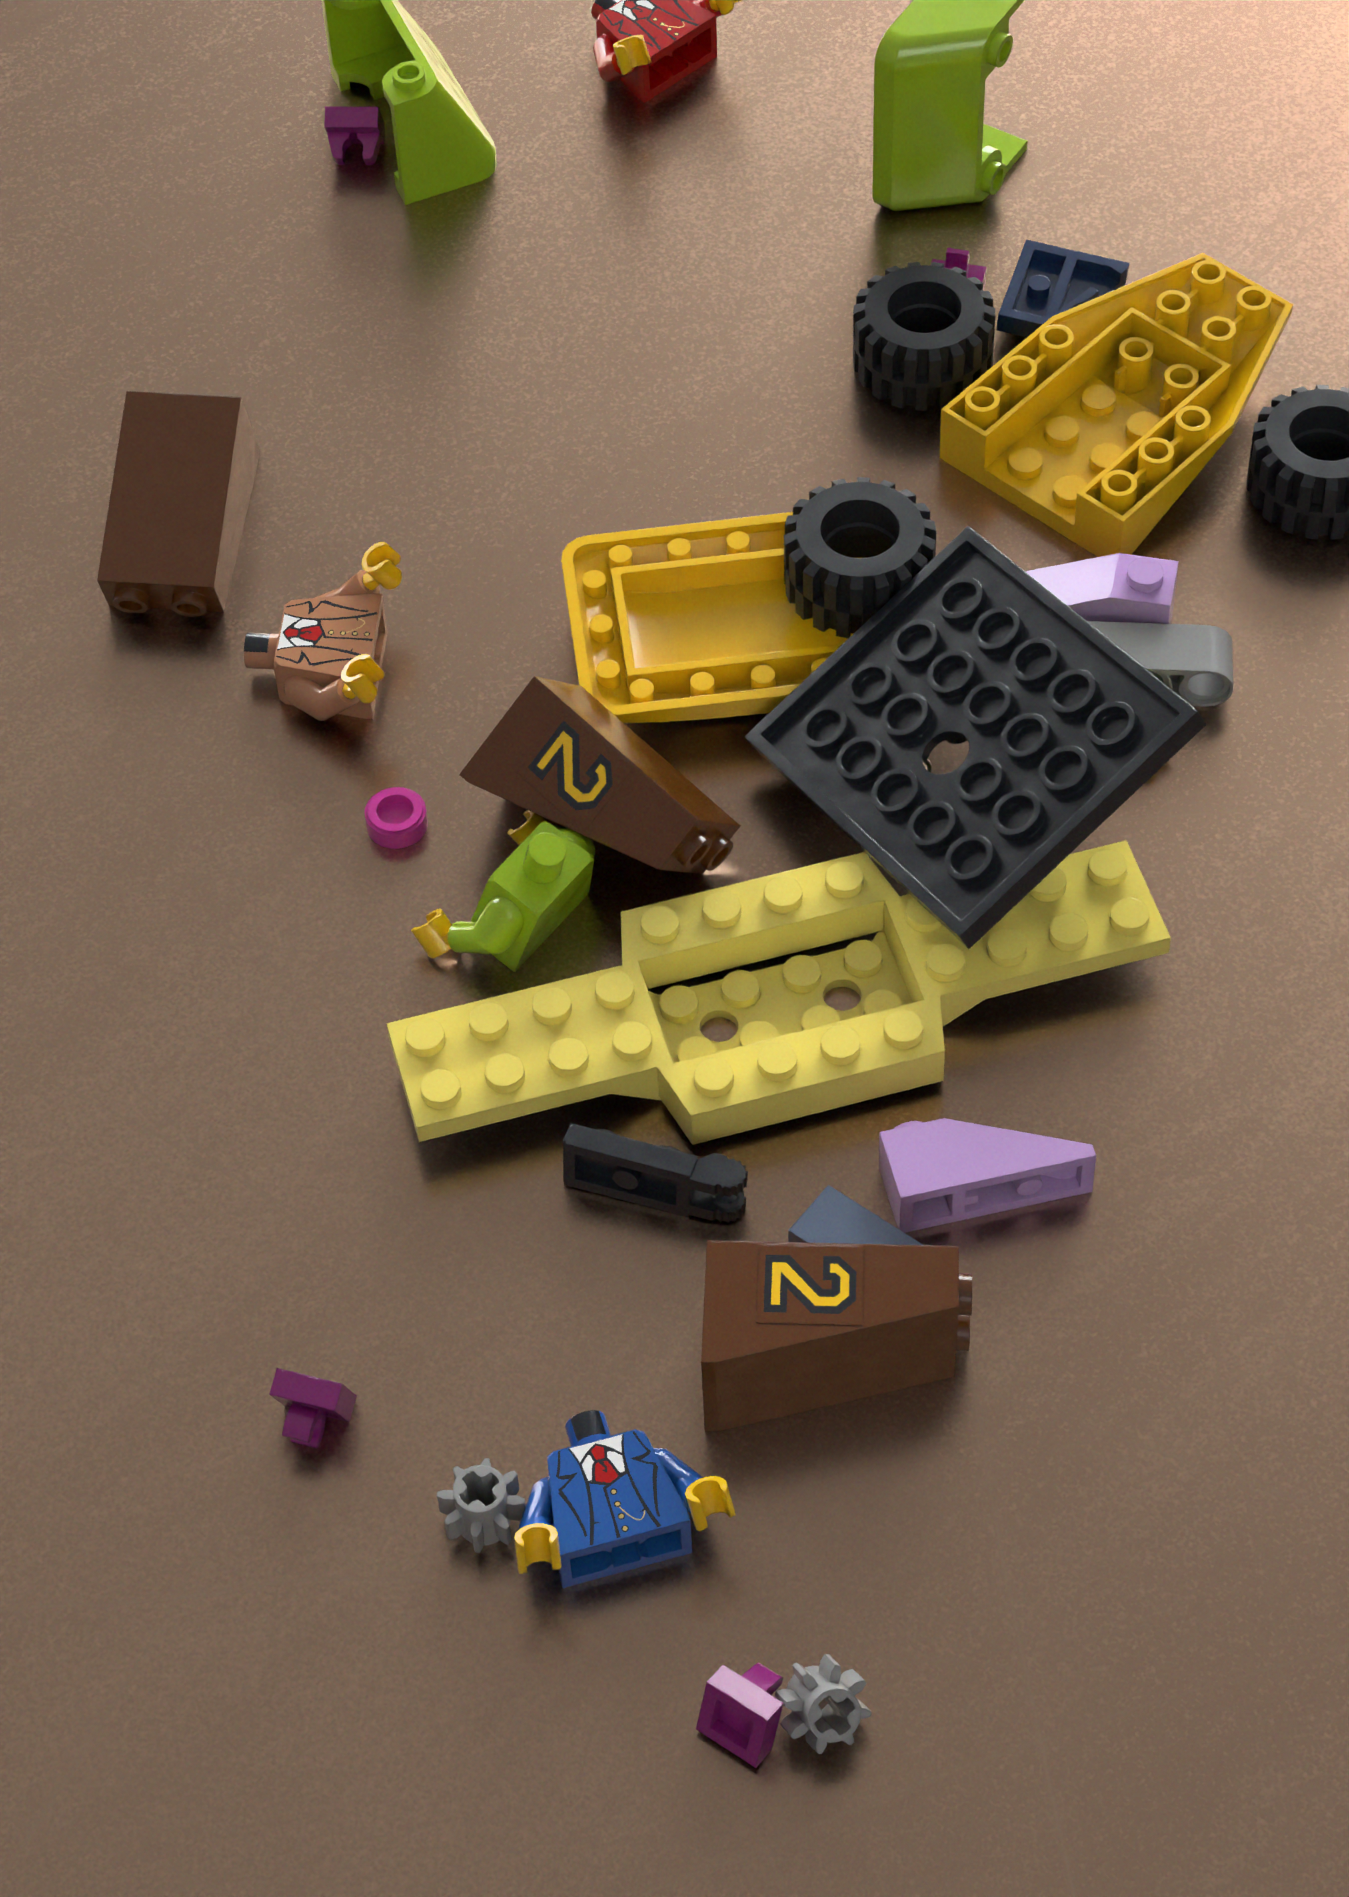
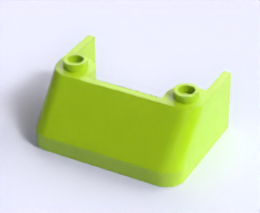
(931, 105)

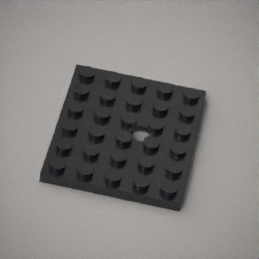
(989, 658)

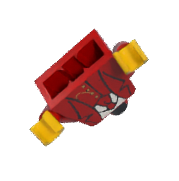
(655, 41)

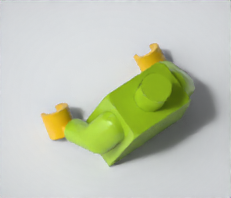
(521, 898)

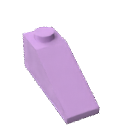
(1114, 587)
(970, 1170)

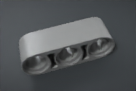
(1185, 657)

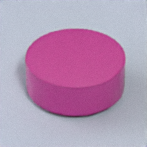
(396, 817)

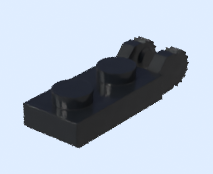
(654, 1174)

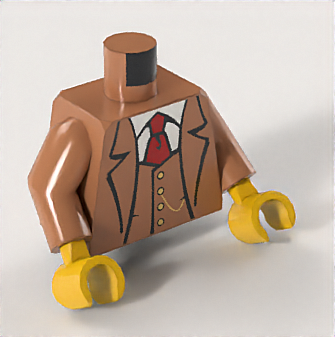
(333, 643)

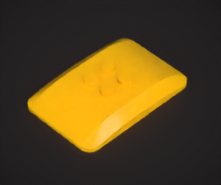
(689, 620)

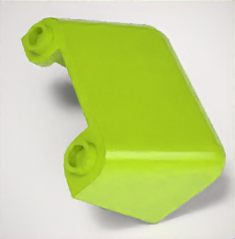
(434, 124)

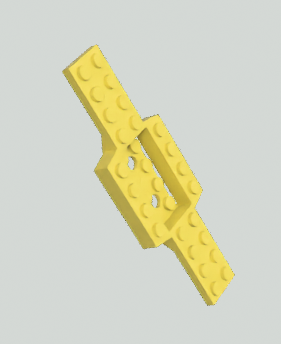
(790, 1047)

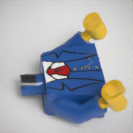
(613, 1504)

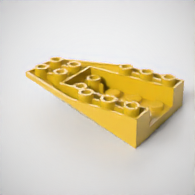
(1117, 402)

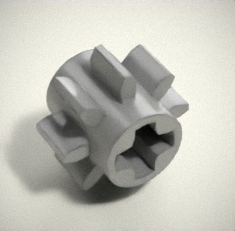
(481, 1505)
(838, 1718)

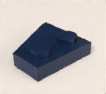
(1053, 281)

